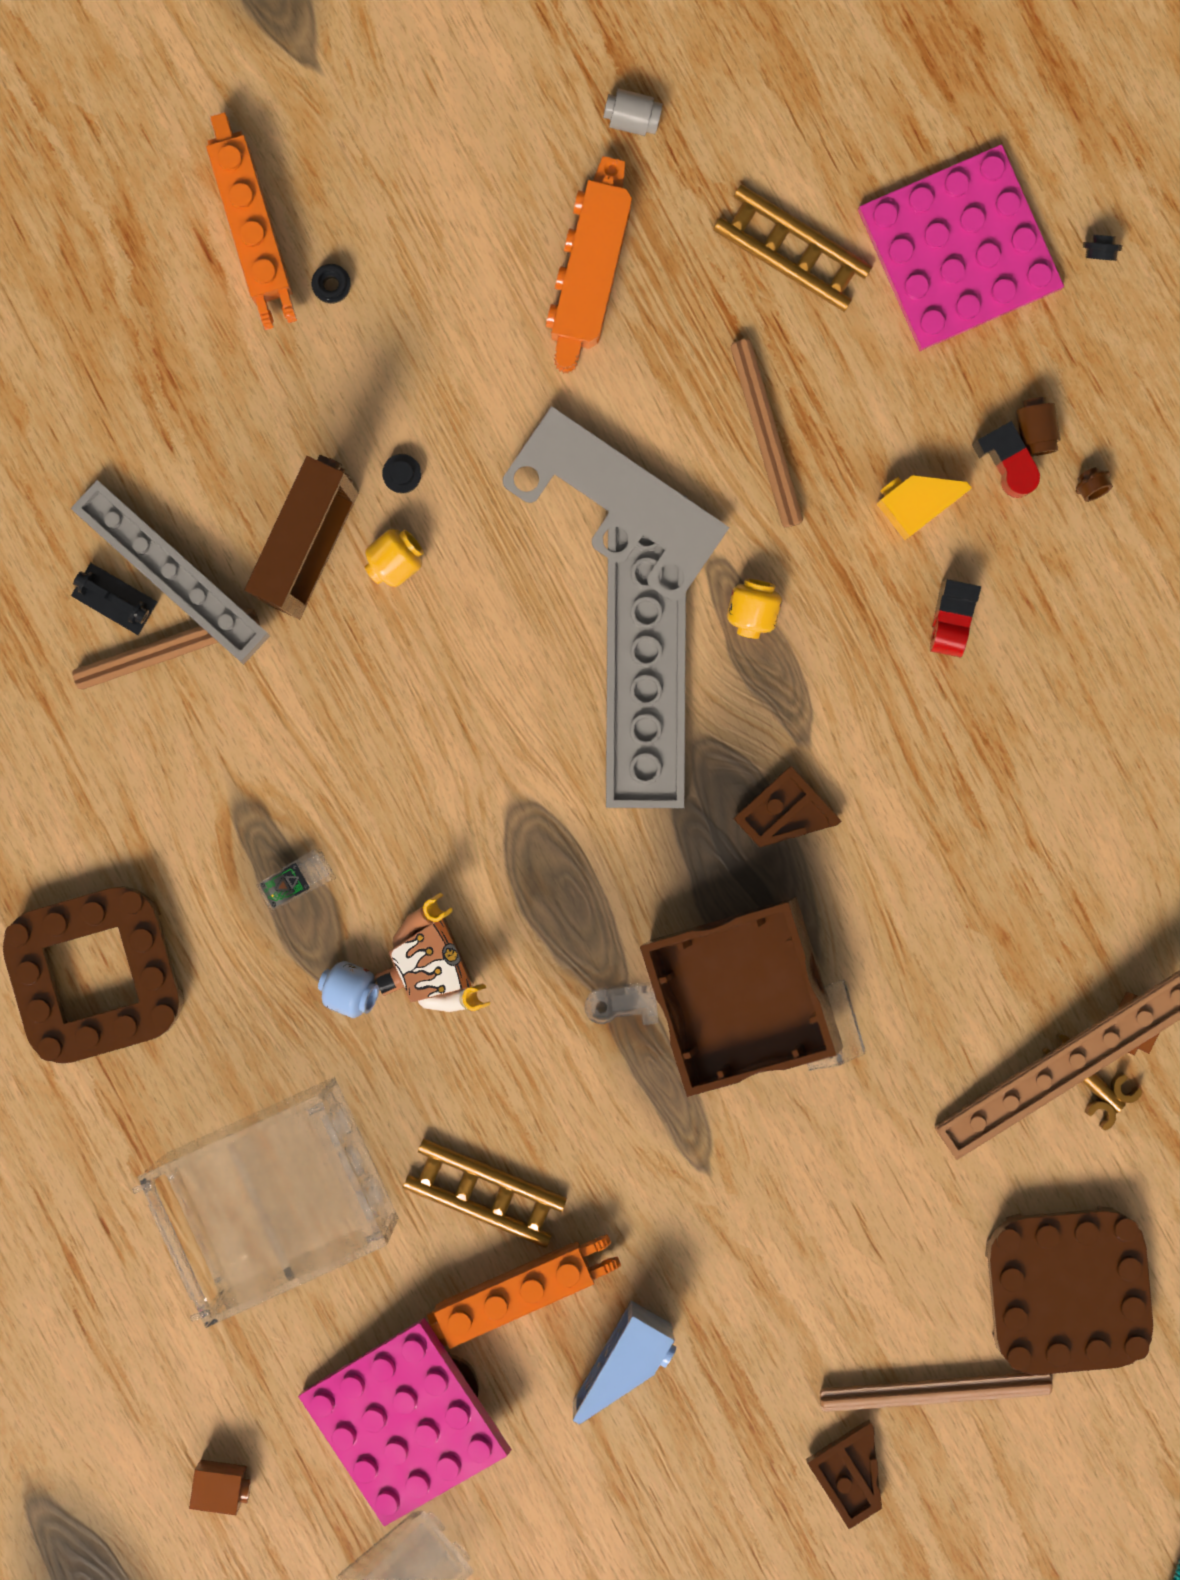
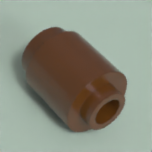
(1039, 426)

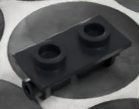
(113, 598)

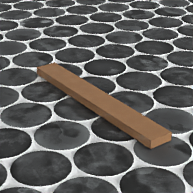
(1062, 1068)

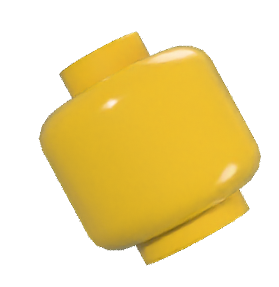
(393, 557)

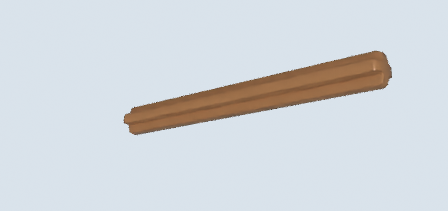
(934, 1391)

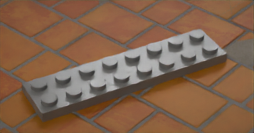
(644, 681)

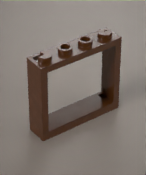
(303, 536)

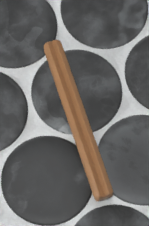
(766, 433)
(146, 656)

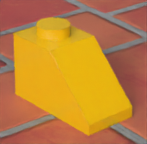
(918, 501)

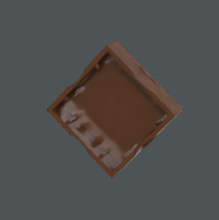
(742, 997)

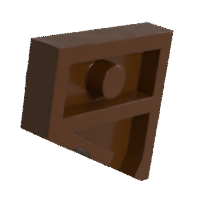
(785, 811)
(850, 1474)

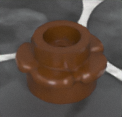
(1093, 484)

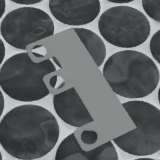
(630, 493)

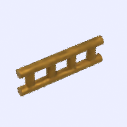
(787, 224)
(495, 1215)

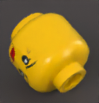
(754, 608)

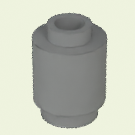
(632, 112)

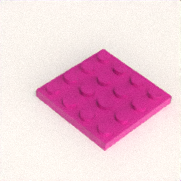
(960, 248)
(404, 1422)

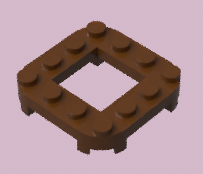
(37, 991)

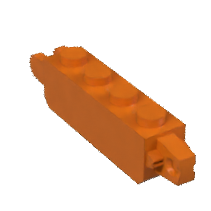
(249, 220)
(591, 264)
(519, 1292)

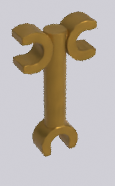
(1111, 1099)

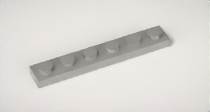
(170, 572)

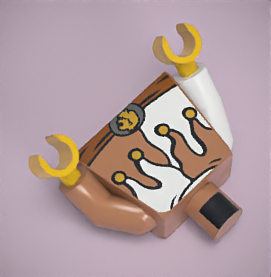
(430, 963)

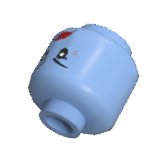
(348, 989)

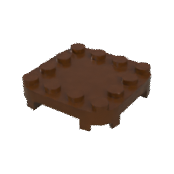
(1070, 1291)

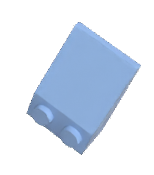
(627, 1360)

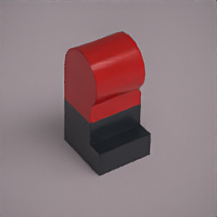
(1012, 460)
(953, 617)

